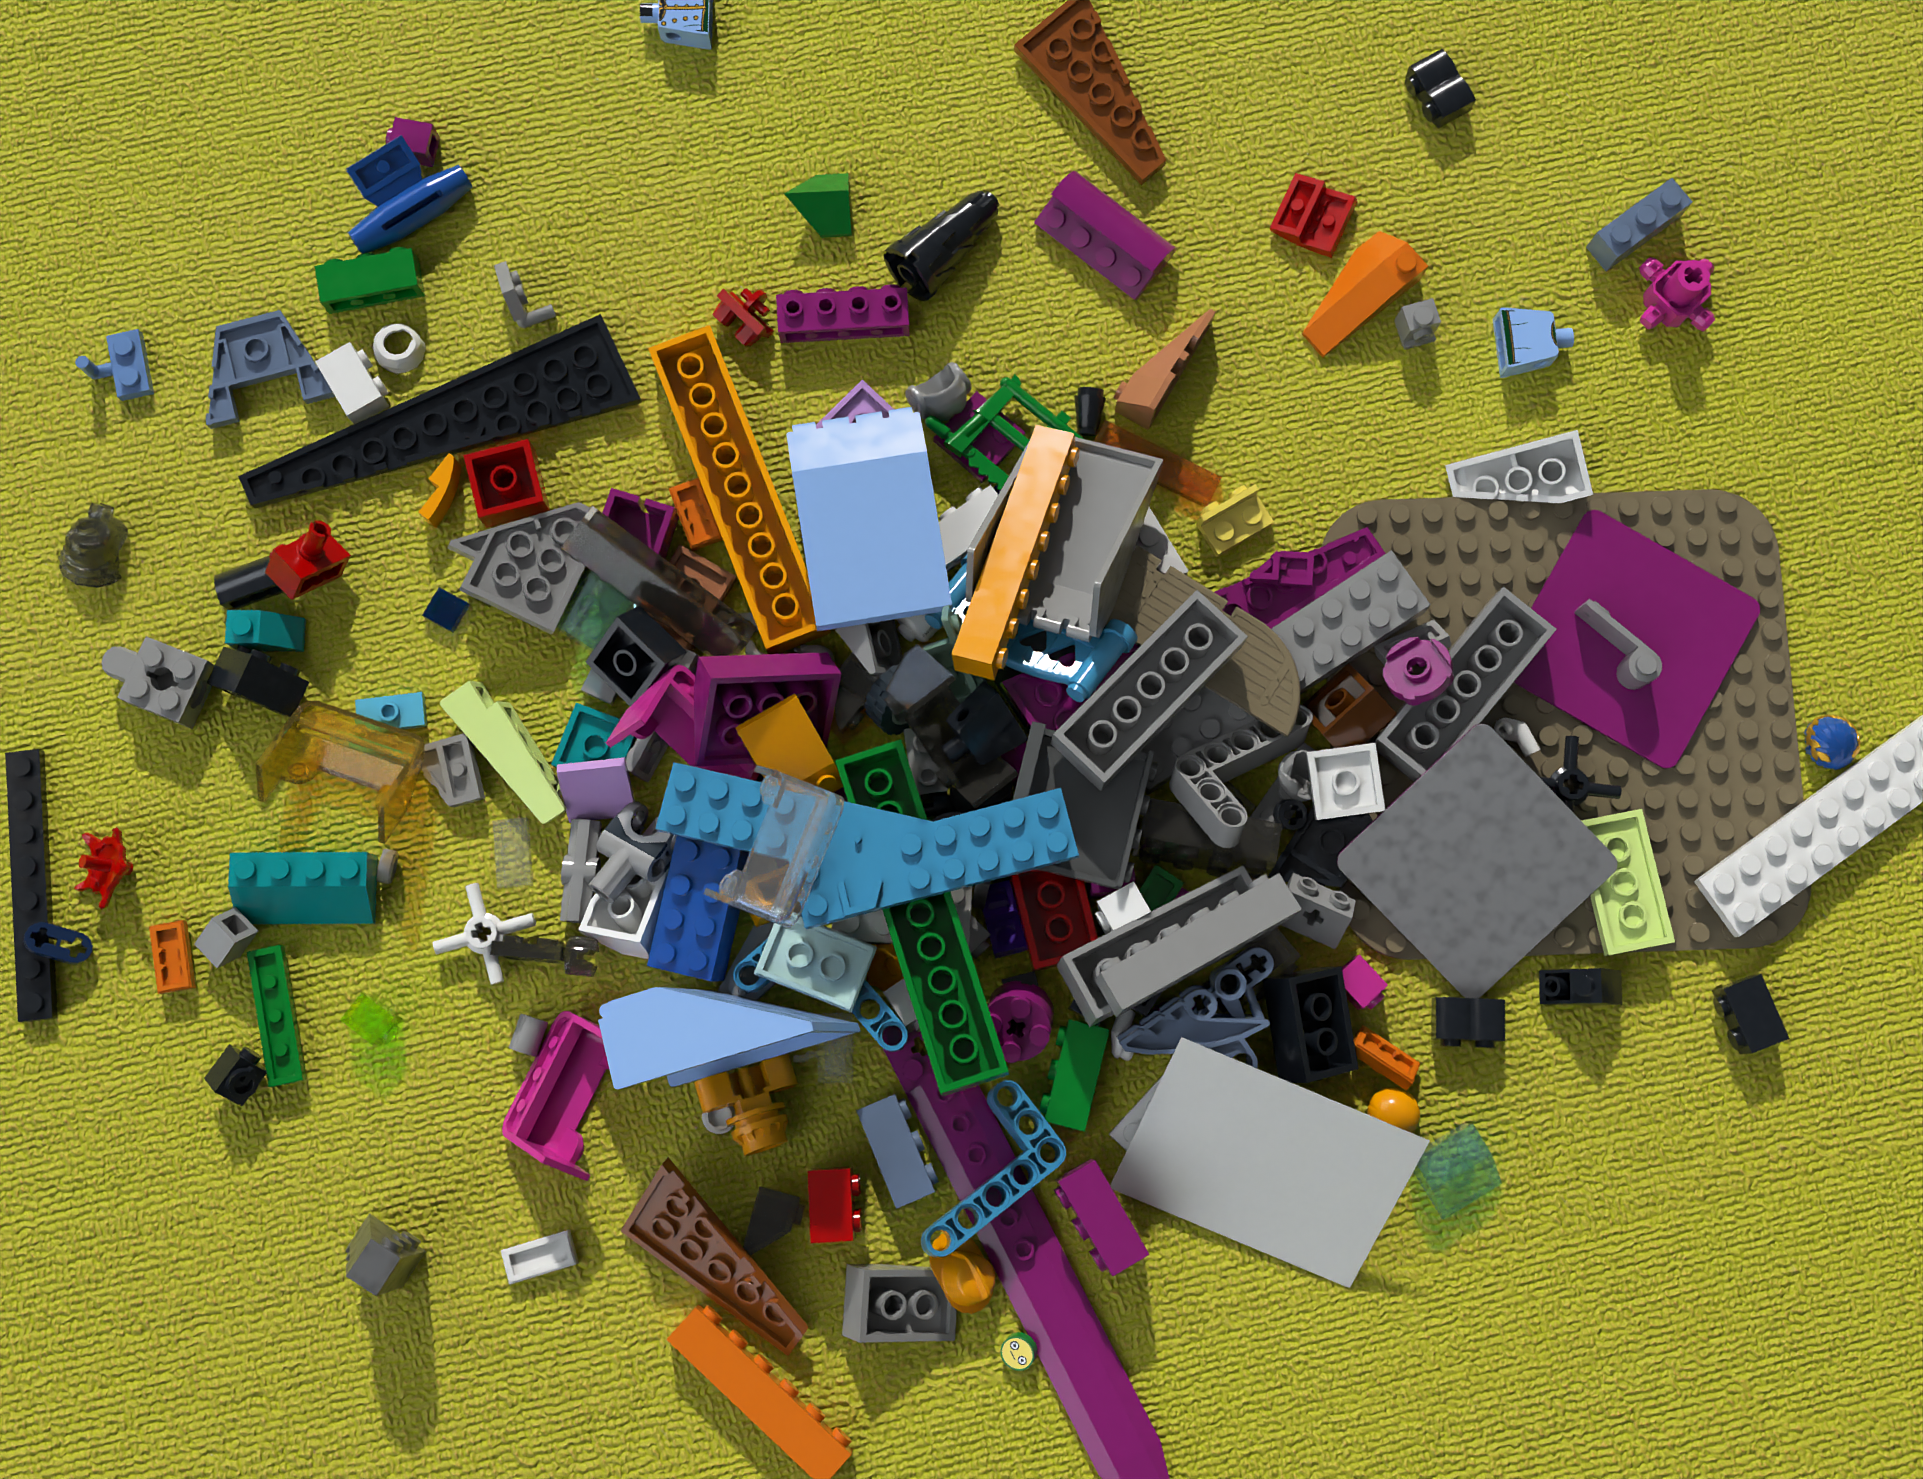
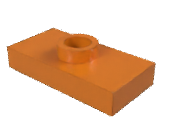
(695, 514)
(172, 957)
(1385, 1057)

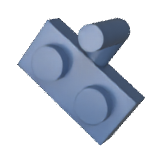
(127, 365)

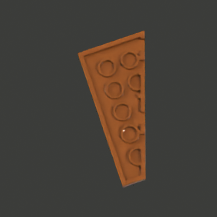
(1087, 76)
(694, 1243)

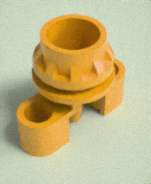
(748, 1091)

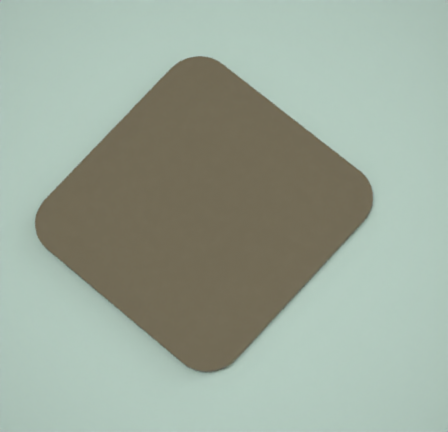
(1740, 760)

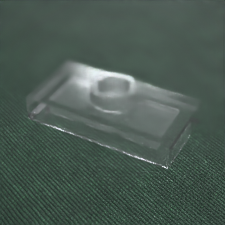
(512, 853)

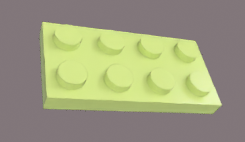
(1631, 901)

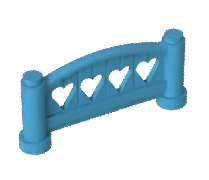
(1092, 658)

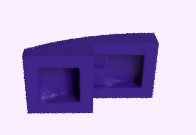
(1003, 920)

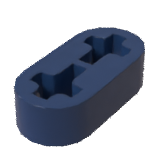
(60, 935)

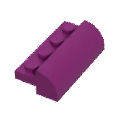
(1104, 234)

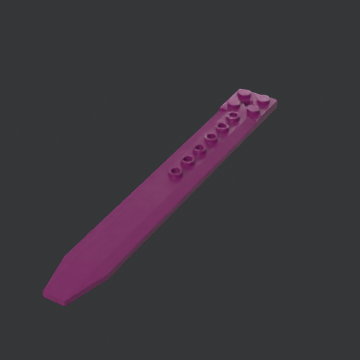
(1035, 1275)

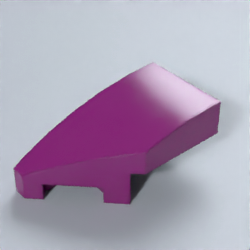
(1286, 569)

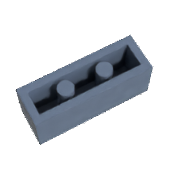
(1639, 224)
(897, 1150)

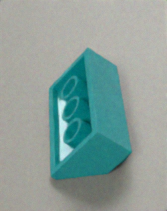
(304, 887)

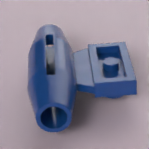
(403, 199)

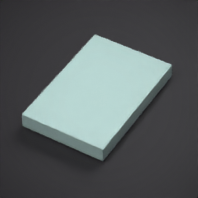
(817, 963)

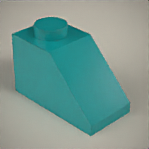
(265, 631)

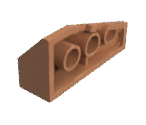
(1152, 383)

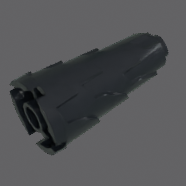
(931, 252)

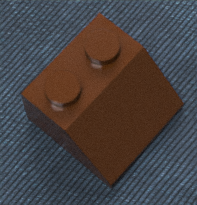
(1348, 709)

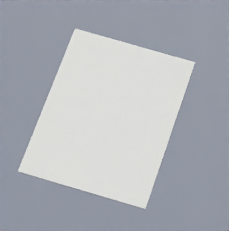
(1267, 1163)

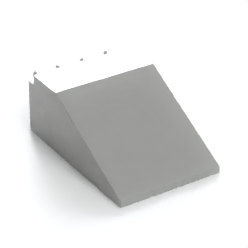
(1087, 543)

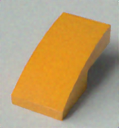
(446, 480)

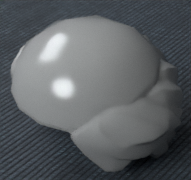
(1294, 775)

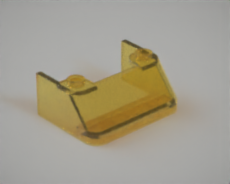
(347, 747)

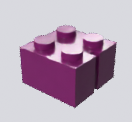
(651, 528)

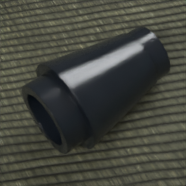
(1089, 410)

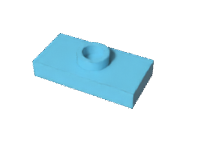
(400, 711)

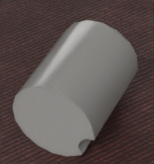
(528, 1035)

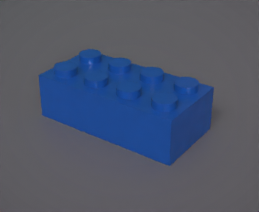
(693, 929)

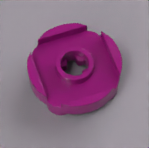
(1422, 687)

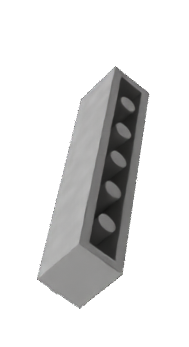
(1197, 944)

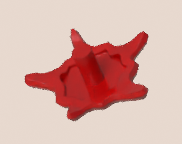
(104, 866)

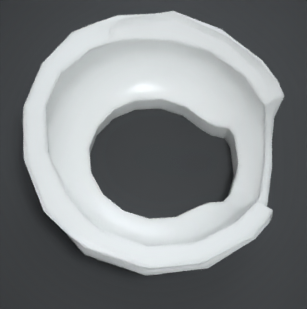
(400, 362)

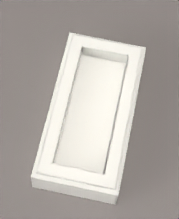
(539, 1257)

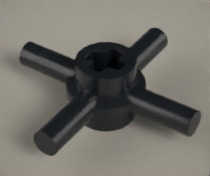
(1576, 779)

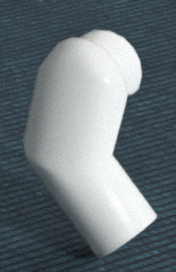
(1517, 732)
(1121, 1024)

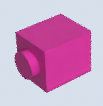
(1362, 983)

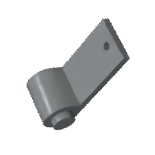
(1640, 664)

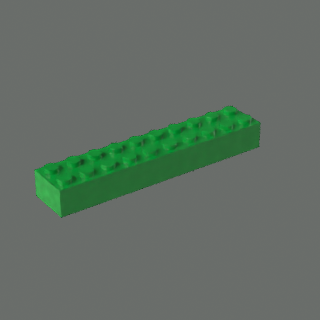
(930, 941)

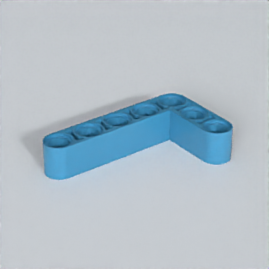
(874, 1026)
(1003, 1179)

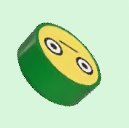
(1018, 1351)

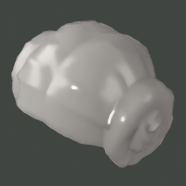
(941, 395)

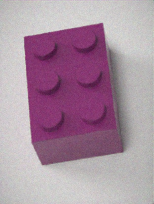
(1100, 1218)

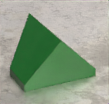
(824, 204)

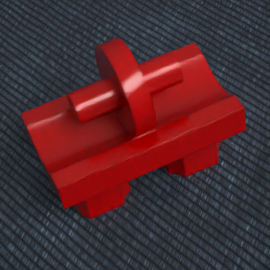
(733, 306)

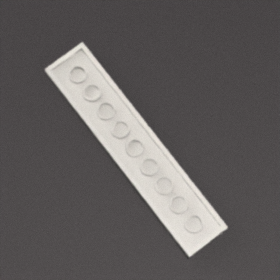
(1818, 833)

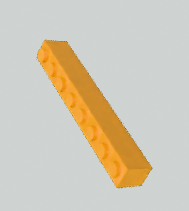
(1015, 553)

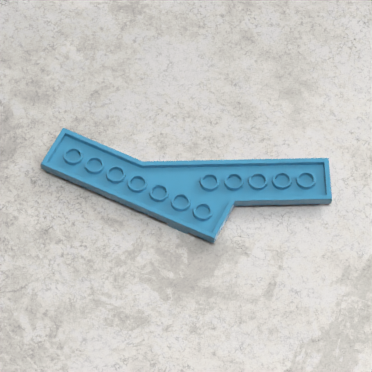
(878, 854)

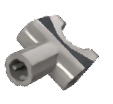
(630, 852)

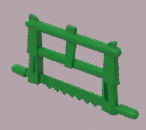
(988, 414)

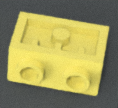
(1233, 520)

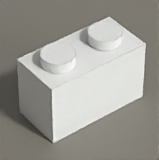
(352, 383)
(1121, 908)

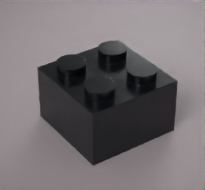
(634, 654)

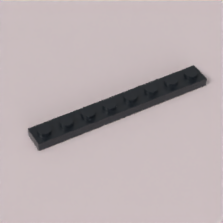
(30, 882)

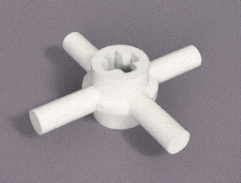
(474, 926)

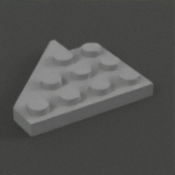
(523, 565)

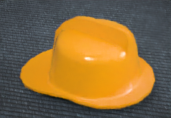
(963, 1275)

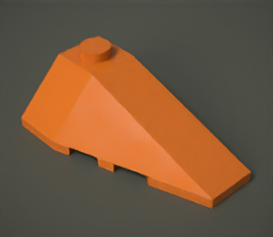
(1367, 285)

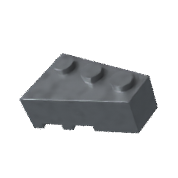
(381, 1257)

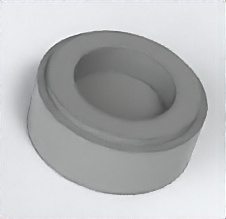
(387, 866)

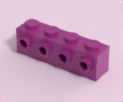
(842, 314)

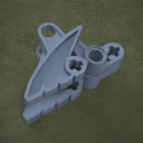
(1217, 1031)

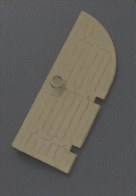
(1256, 679)

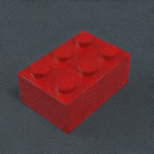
(1052, 915)

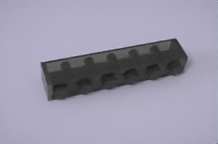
(657, 586)

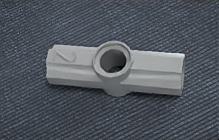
(579, 869)

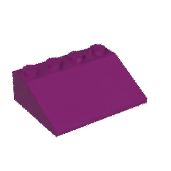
(742, 686)

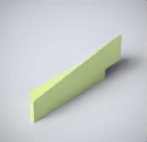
(507, 747)

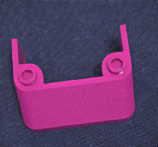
(669, 711)
(558, 1093)

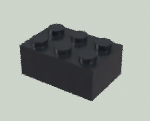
(1310, 1024)

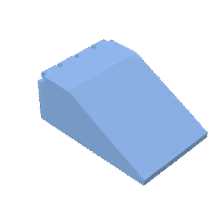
(868, 519)
(702, 1034)

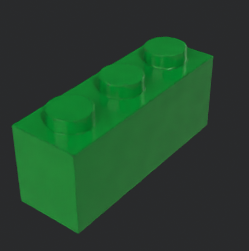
(369, 280)
(1074, 1074)

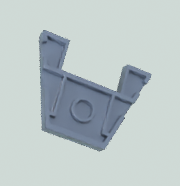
(255, 353)

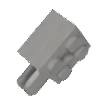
(161, 680)

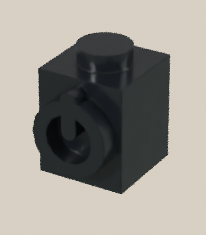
(236, 1074)

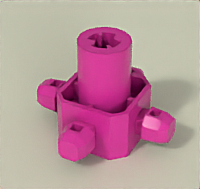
(1677, 293)

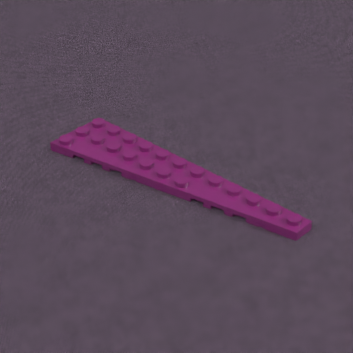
(1335, 562)

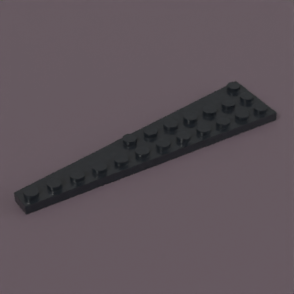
(520, 394)

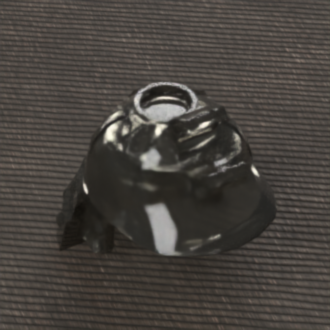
(93, 548)

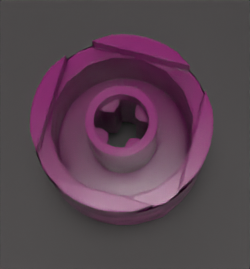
(1021, 1019)

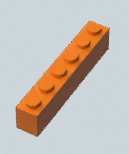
(760, 1394)

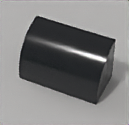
(245, 585)

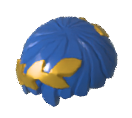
(1832, 741)

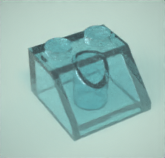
(592, 610)
(1457, 1170)

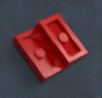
(1313, 215)

